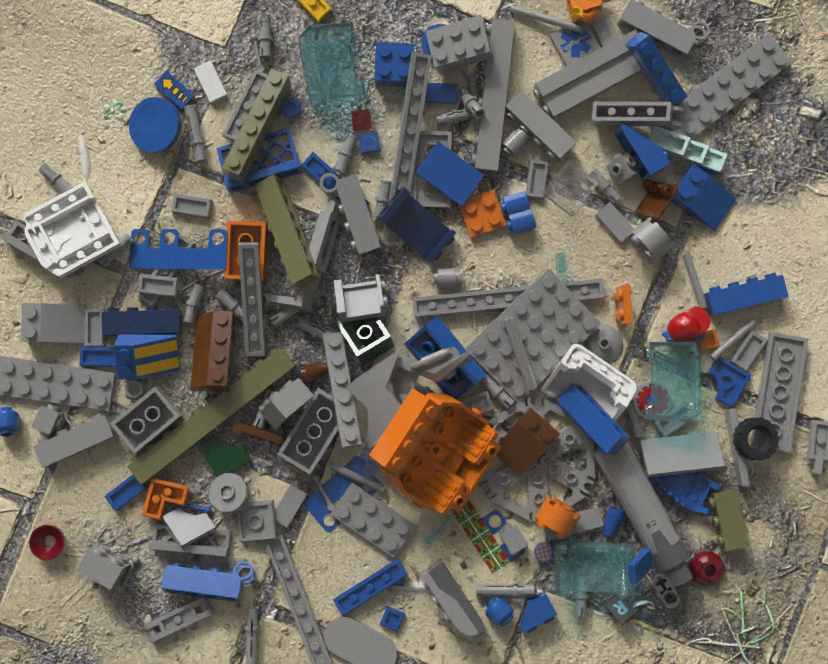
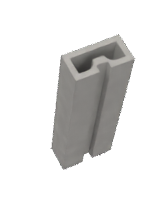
(587, 77)

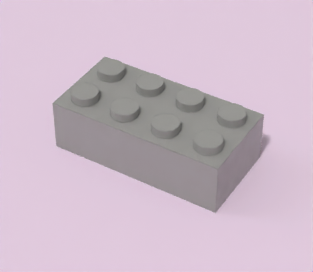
(311, 433)

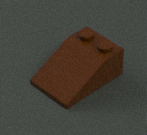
(526, 441)

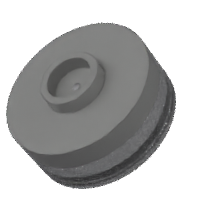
(229, 493)

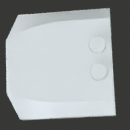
(69, 231)

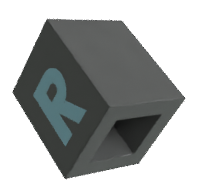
(620, 609)

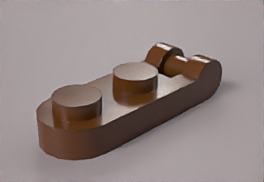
(258, 433)

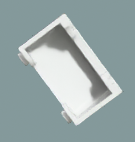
(597, 377)

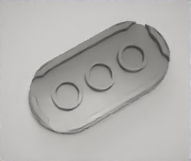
(358, 642)

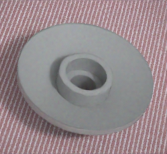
(613, 339)

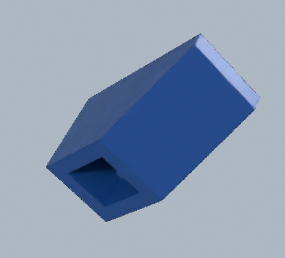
(537, 610)

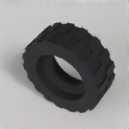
(770, 439)

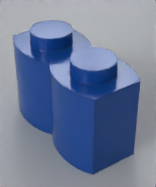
(518, 213)

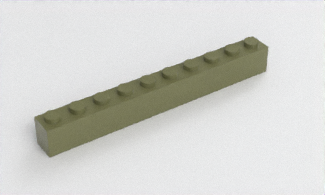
(211, 416)

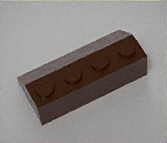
(213, 352)

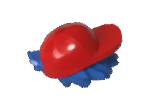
(688, 326)

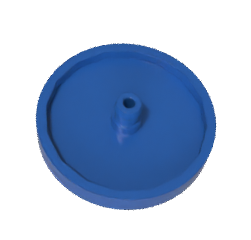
(155, 125)

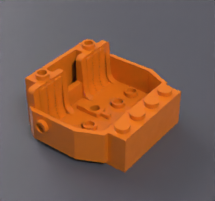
(436, 451)

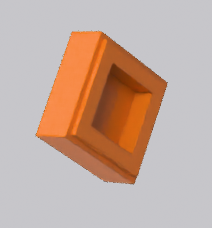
(710, 340)

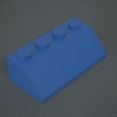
(435, 337)

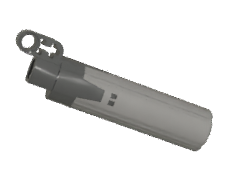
(648, 520)

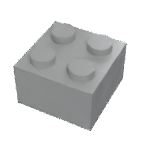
(286, 402)
(104, 566)

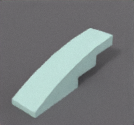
(688, 149)

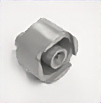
(652, 239)

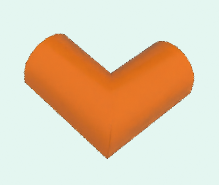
(163, 491)

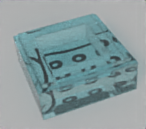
(560, 262)

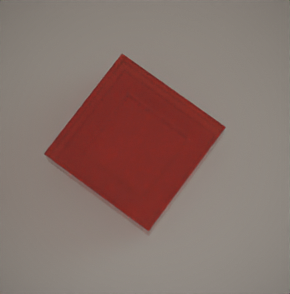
(361, 119)

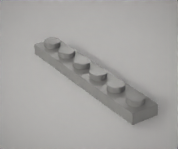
(252, 299)
(342, 398)

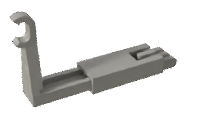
(321, 249)

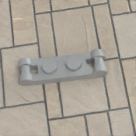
(178, 619)

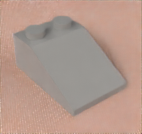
(52, 323)

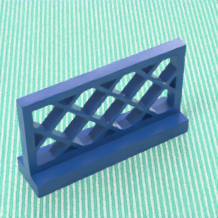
(282, 170)

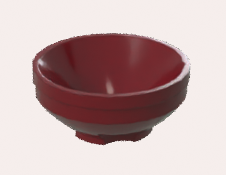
(38, 546)
(698, 566)

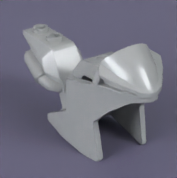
(391, 380)

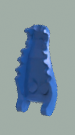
(687, 489)

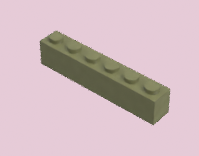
(256, 126)
(286, 232)

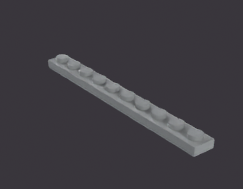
(409, 132)
(494, 298)

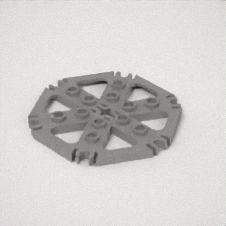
(552, 467)

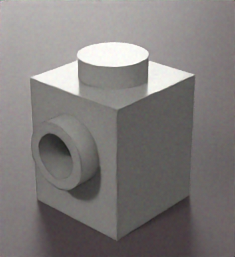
(48, 419)

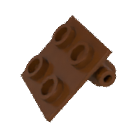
(656, 199)

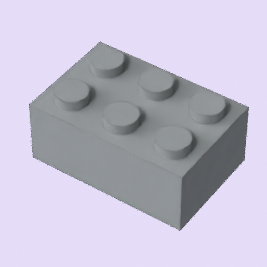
(459, 44)
(146, 419)

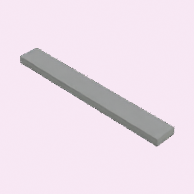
(298, 601)

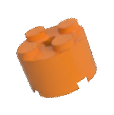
(557, 517)

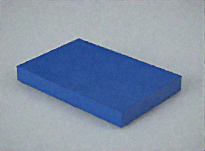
(449, 173)

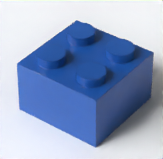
(392, 63)

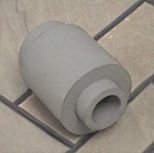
(514, 142)
(447, 278)

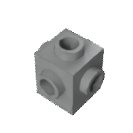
(622, 168)

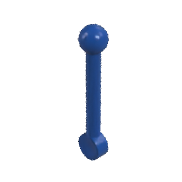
(207, 509)

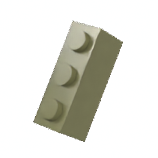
(728, 519)

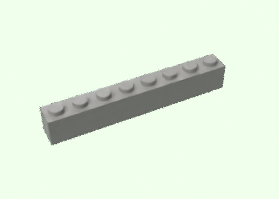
(494, 96)

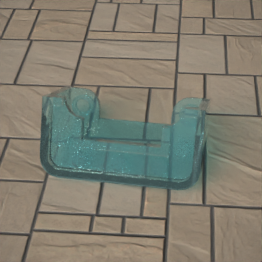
(330, 65)
(675, 382)
(593, 567)

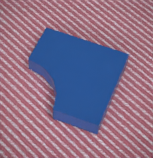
(729, 381)

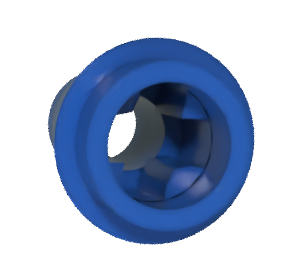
(613, 520)

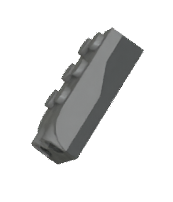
(452, 599)

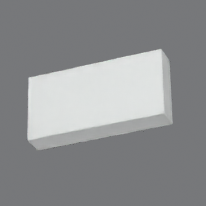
(210, 82)

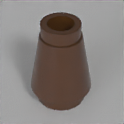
(313, 371)

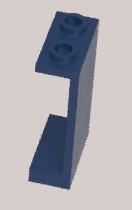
(416, 225)

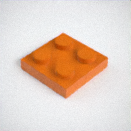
(482, 214)
(622, 297)

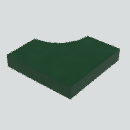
(224, 457)

